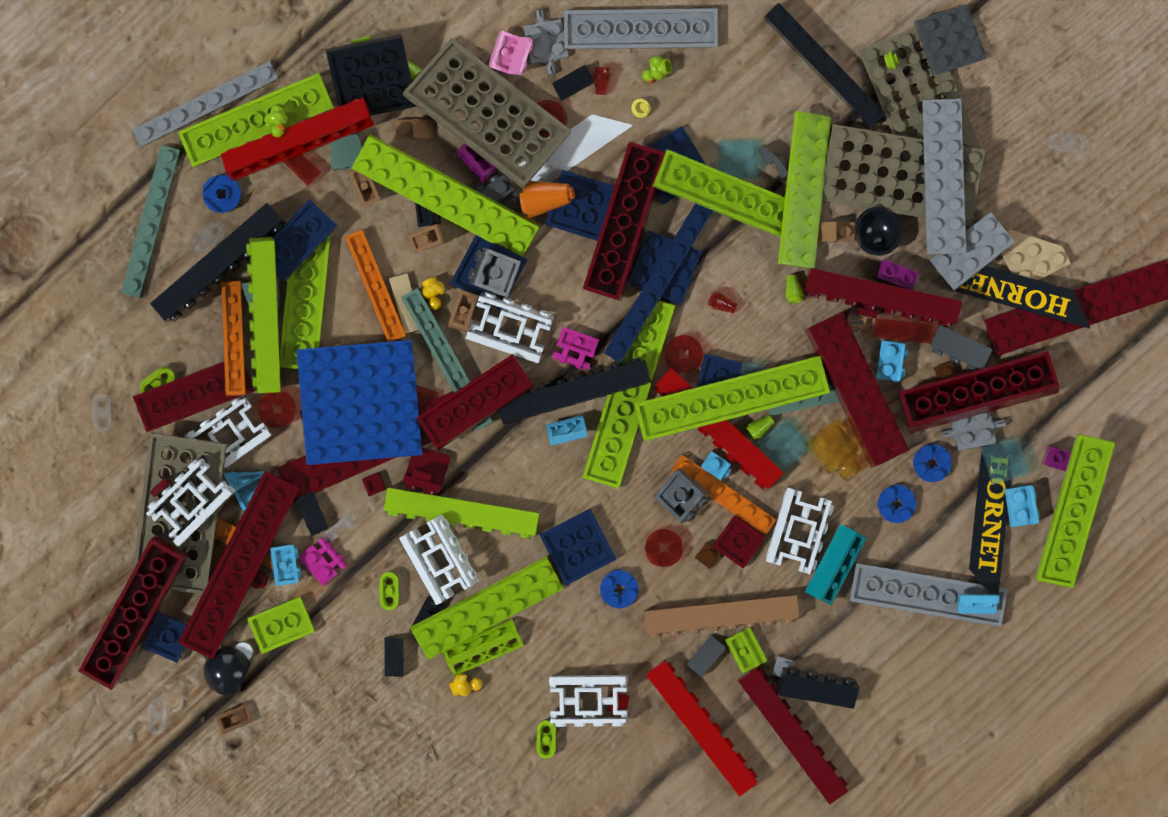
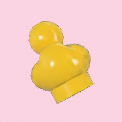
(431, 289)
(462, 687)

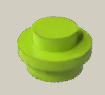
(891, 60)

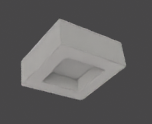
(780, 663)

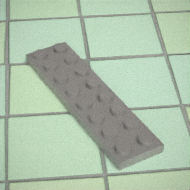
(640, 29)
(944, 177)
(919, 593)

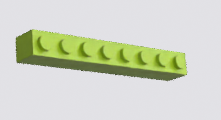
(265, 316)
(461, 511)

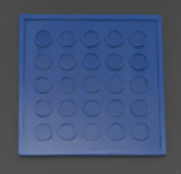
(359, 402)

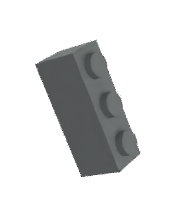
(960, 348)

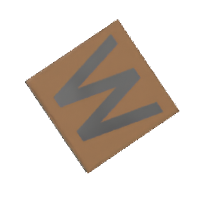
(855, 320)

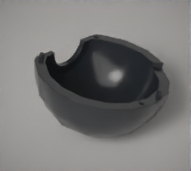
(878, 231)
(226, 671)

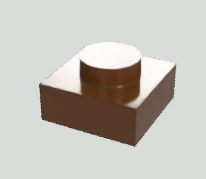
(945, 371)
(707, 555)

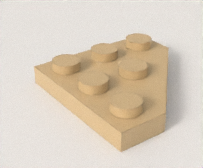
(1033, 256)

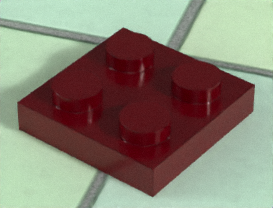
(738, 541)

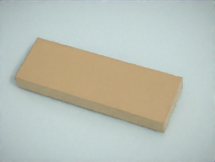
(400, 287)

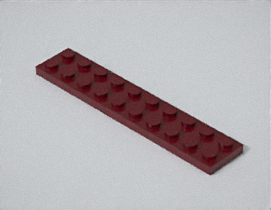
(1098, 303)
(322, 476)
(238, 565)

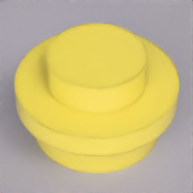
(641, 108)

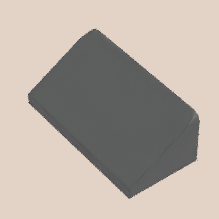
(706, 656)

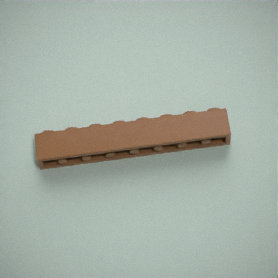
(721, 614)

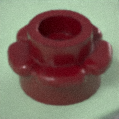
(263, 580)

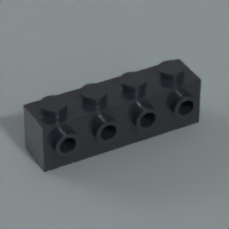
(818, 687)

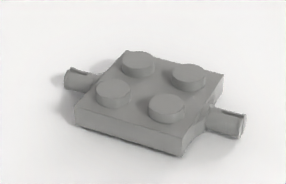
(547, 41)
(974, 431)

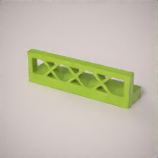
(481, 644)

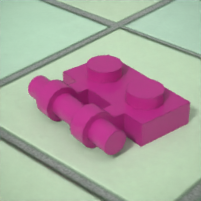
(576, 342)
(318, 565)

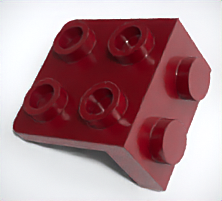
(430, 462)

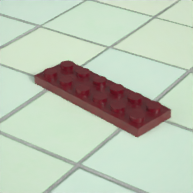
(185, 397)
(475, 402)

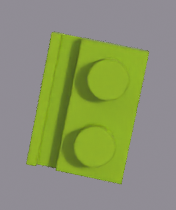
(745, 650)

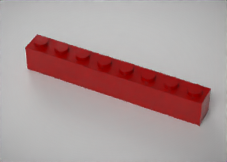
(297, 139)
(728, 438)
(701, 728)

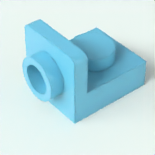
(716, 466)

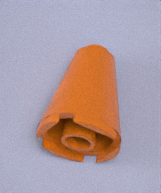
(544, 196)

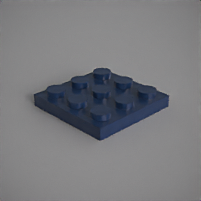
(680, 143)
(586, 211)
(648, 259)
(461, 279)
(577, 547)

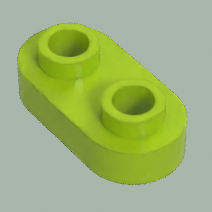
(156, 380)
(389, 591)
(546, 739)

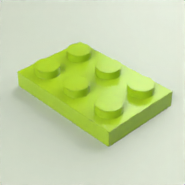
(281, 625)

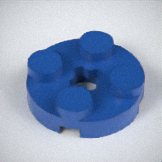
(211, 198)
(941, 457)
(903, 512)
(609, 584)

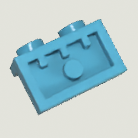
(891, 361)
(566, 430)
(1022, 506)
(284, 564)
(978, 603)

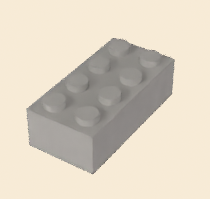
(983, 245)

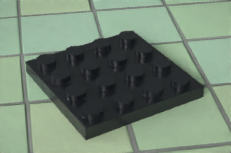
(373, 72)

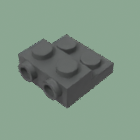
(501, 192)
(493, 271)
(682, 496)

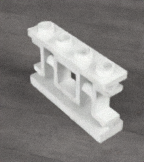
(505, 341)
(217, 424)
(200, 512)
(785, 527)
(427, 565)
(588, 685)

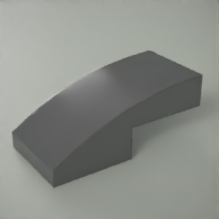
(768, 157)

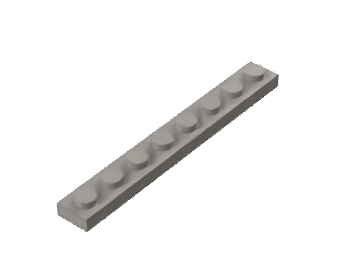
(205, 104)

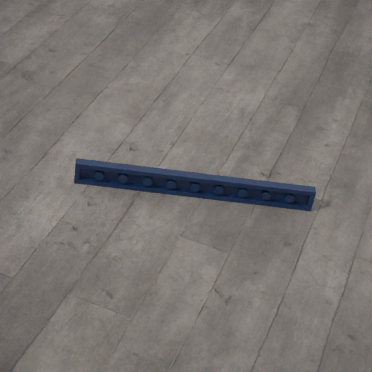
(658, 282)

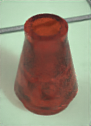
(601, 80)
(721, 302)

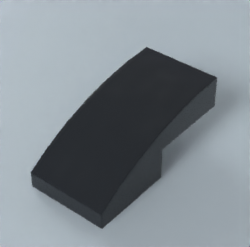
(312, 513)

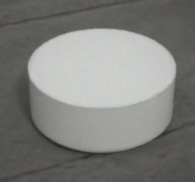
(246, 648)

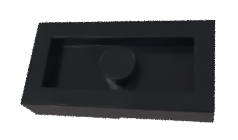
(428, 609)

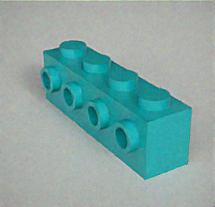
(835, 564)

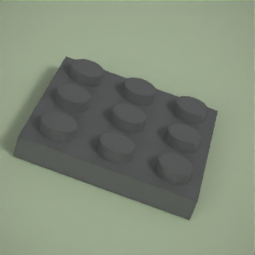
(950, 40)

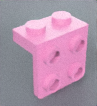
(511, 53)

